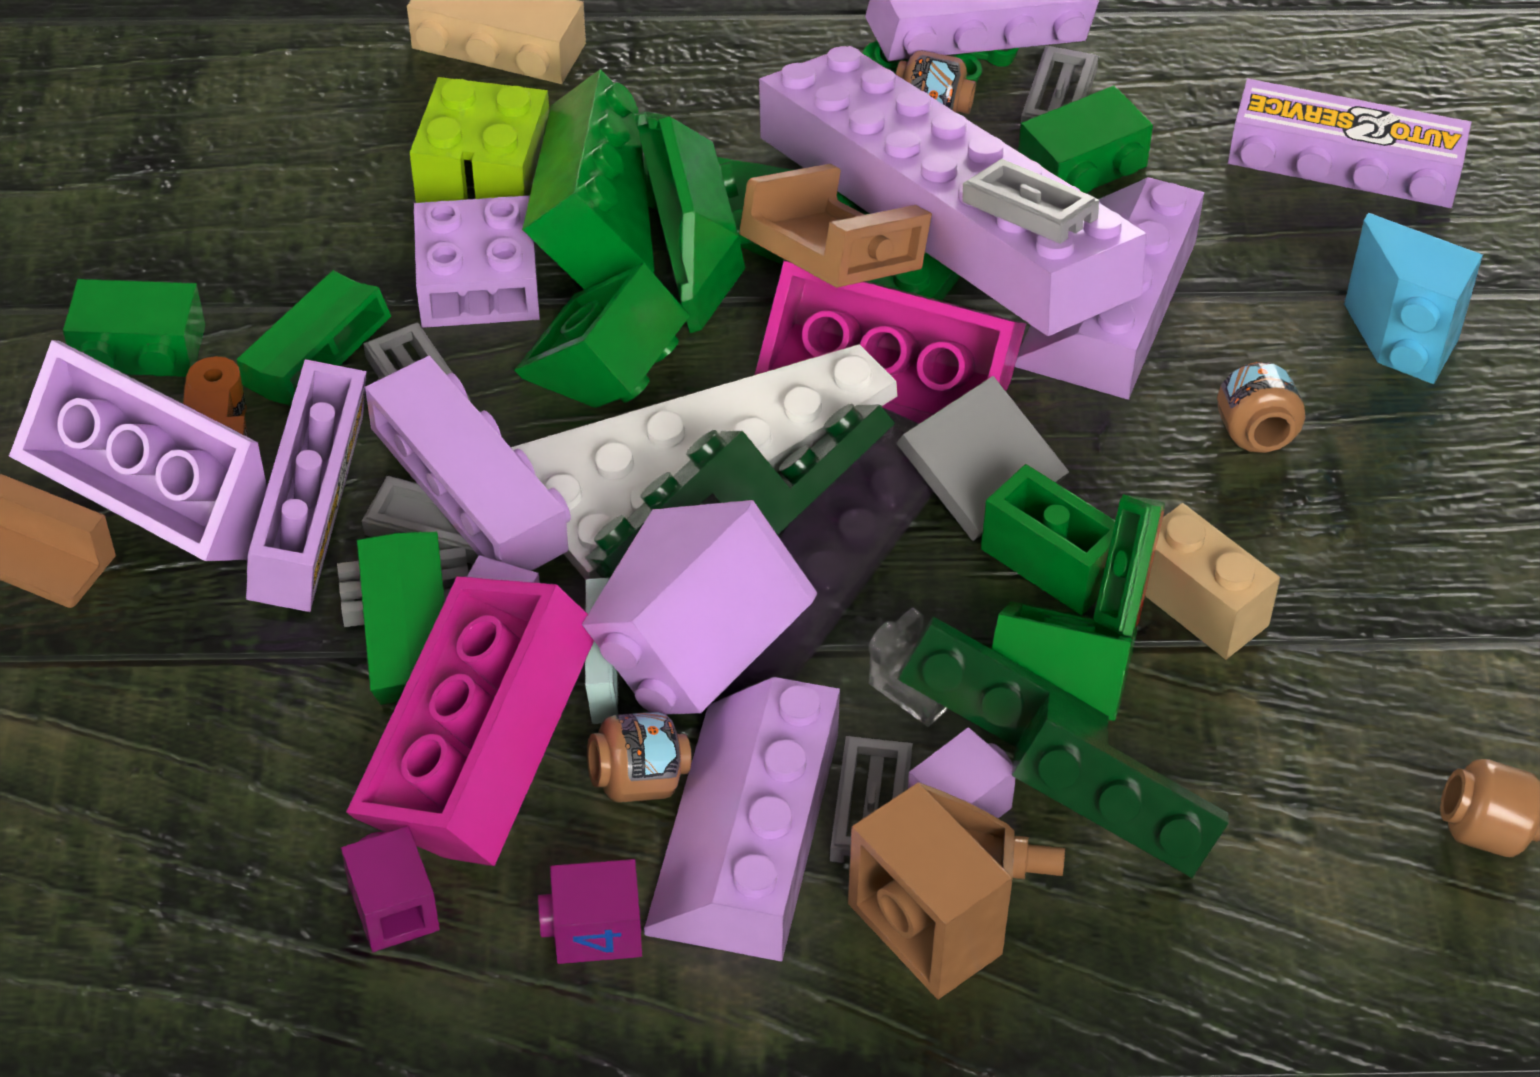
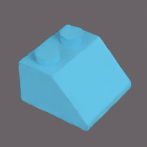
(1410, 295)

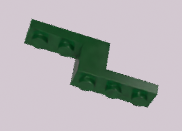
(732, 470)
(1063, 747)

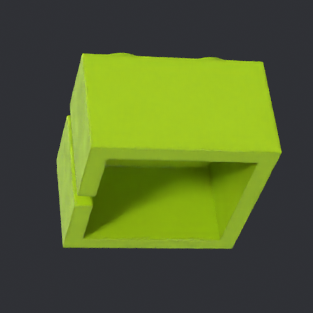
(482, 123)

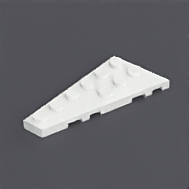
(612, 461)

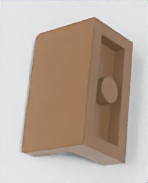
(50, 543)

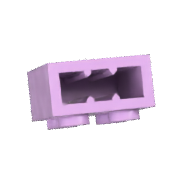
(474, 262)

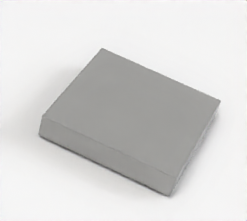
(975, 449)

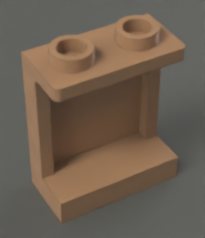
(807, 225)

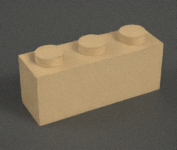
(508, 35)

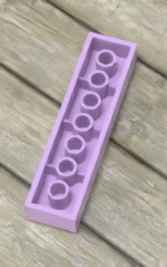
(912, 150)

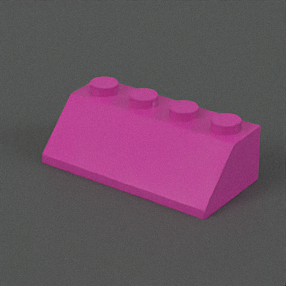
(922, 342)
(475, 717)

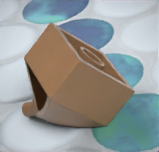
(939, 882)

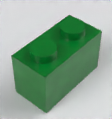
(1089, 139)
(137, 325)
(1048, 537)

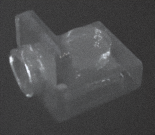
(887, 655)

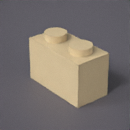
(1210, 583)

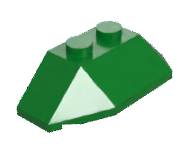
(694, 213)

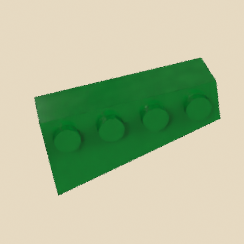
(591, 185)

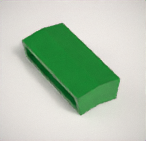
(319, 328)
(400, 605)

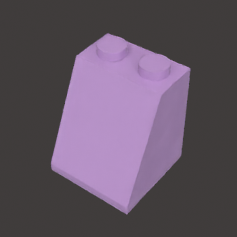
(696, 603)

